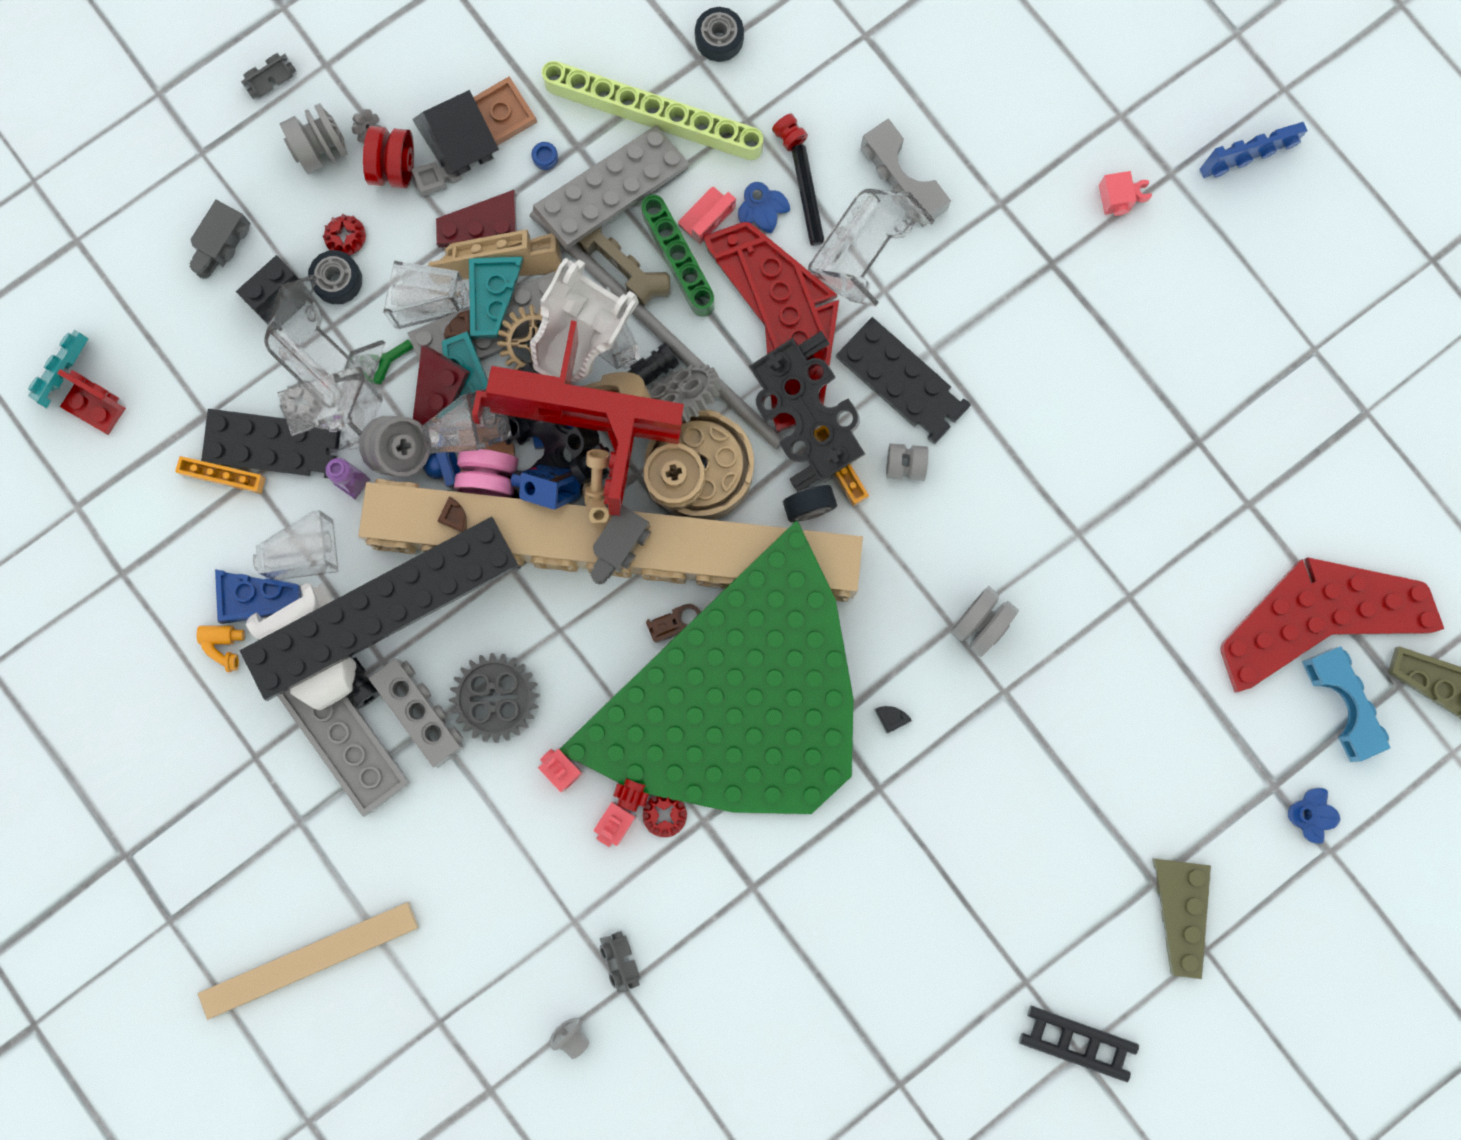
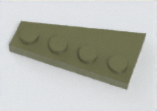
(1429, 677)
(1184, 912)

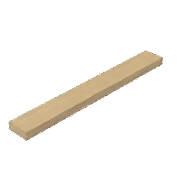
(308, 960)

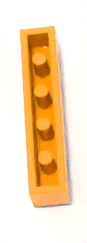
(220, 475)
(846, 477)

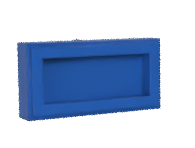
(442, 466)

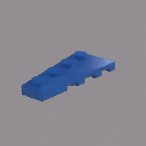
(1243, 154)

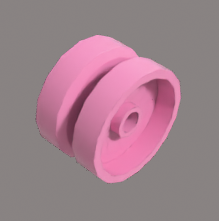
(485, 473)

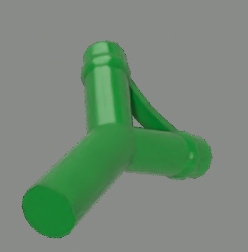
(388, 357)

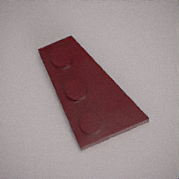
(478, 221)
(438, 384)

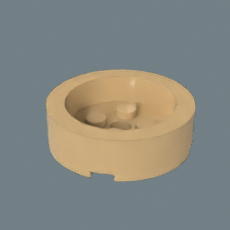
(728, 466)

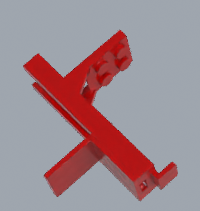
(558, 402)

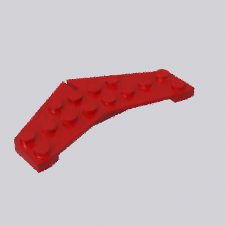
(779, 294)
(1306, 613)

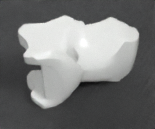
(598, 317)
(326, 686)

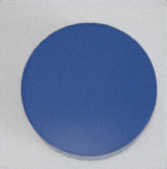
(544, 155)

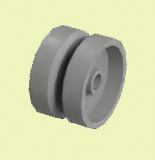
(393, 446)
(988, 624)

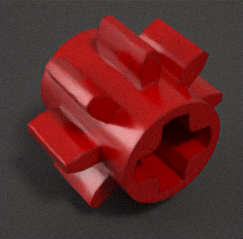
(630, 795)

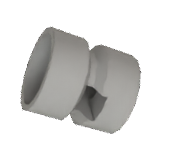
(916, 462)

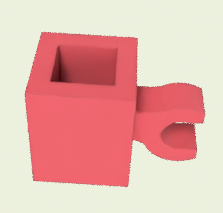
(1120, 193)
(559, 769)
(614, 825)

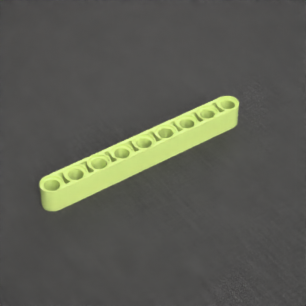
(645, 100)

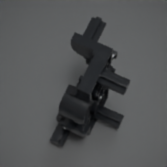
(791, 362)
(555, 439)

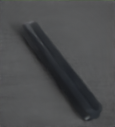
(807, 195)

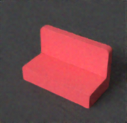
(707, 214)

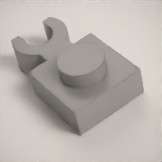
(432, 179)

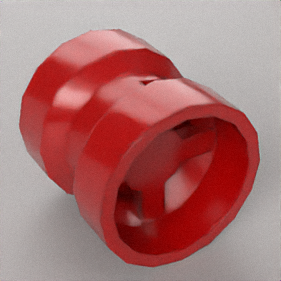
(789, 131)

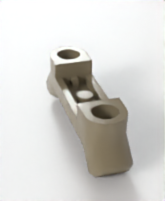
(643, 284)

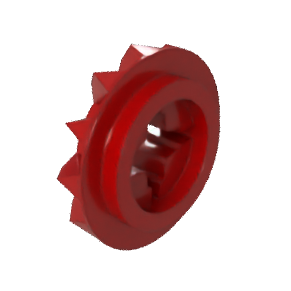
(353, 242)
(666, 828)

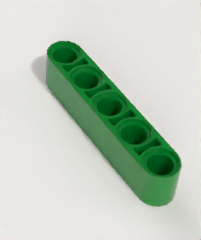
(677, 243)

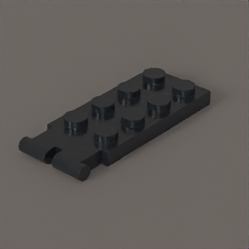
(902, 379)
(265, 444)

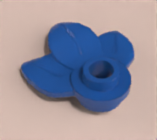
(765, 210)
(1317, 815)

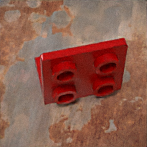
(91, 402)

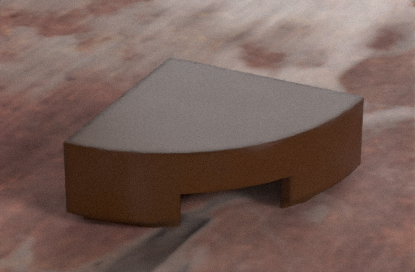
(458, 325)
(453, 515)

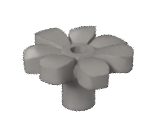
(363, 122)

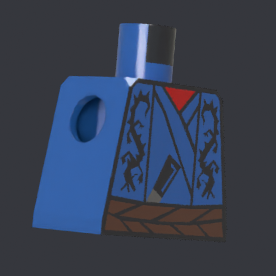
(547, 486)

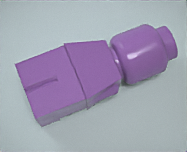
(346, 477)

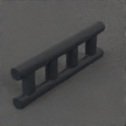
(1095, 1037)

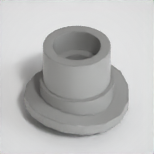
(569, 1038)

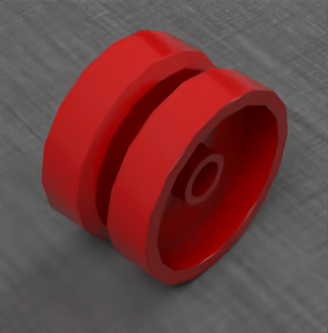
(388, 157)

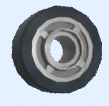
(719, 20)
(327, 265)
(809, 503)

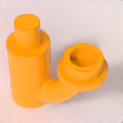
(213, 635)

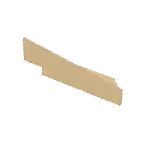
(539, 254)

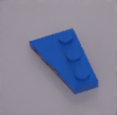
(242, 596)

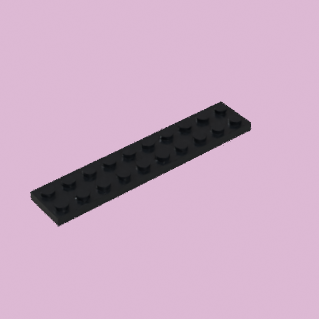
(378, 609)

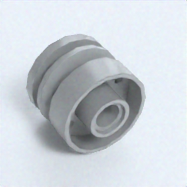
(313, 139)

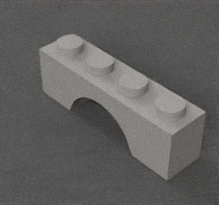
(882, 148)

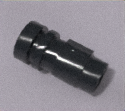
(655, 364)
(363, 690)

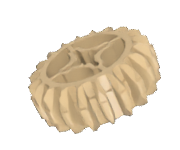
(509, 342)

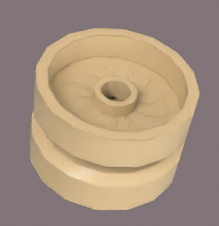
(672, 460)

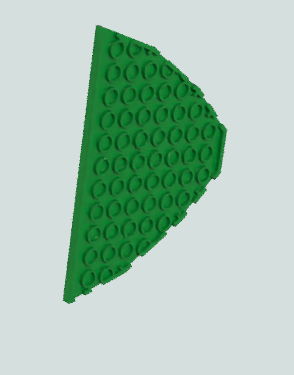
(742, 702)

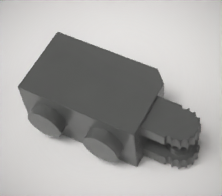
(217, 238)
(617, 544)

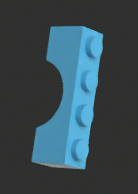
(1362, 734)

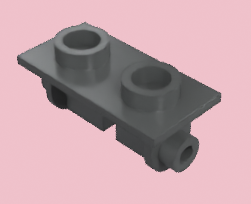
(259, 80)
(621, 973)

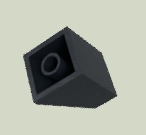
(457, 133)
(263, 287)

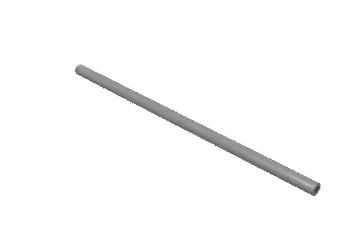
(672, 341)

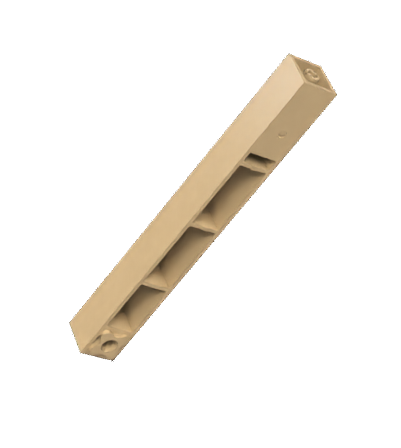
(679, 548)

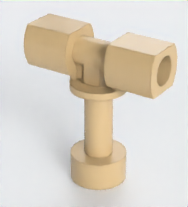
(593, 491)

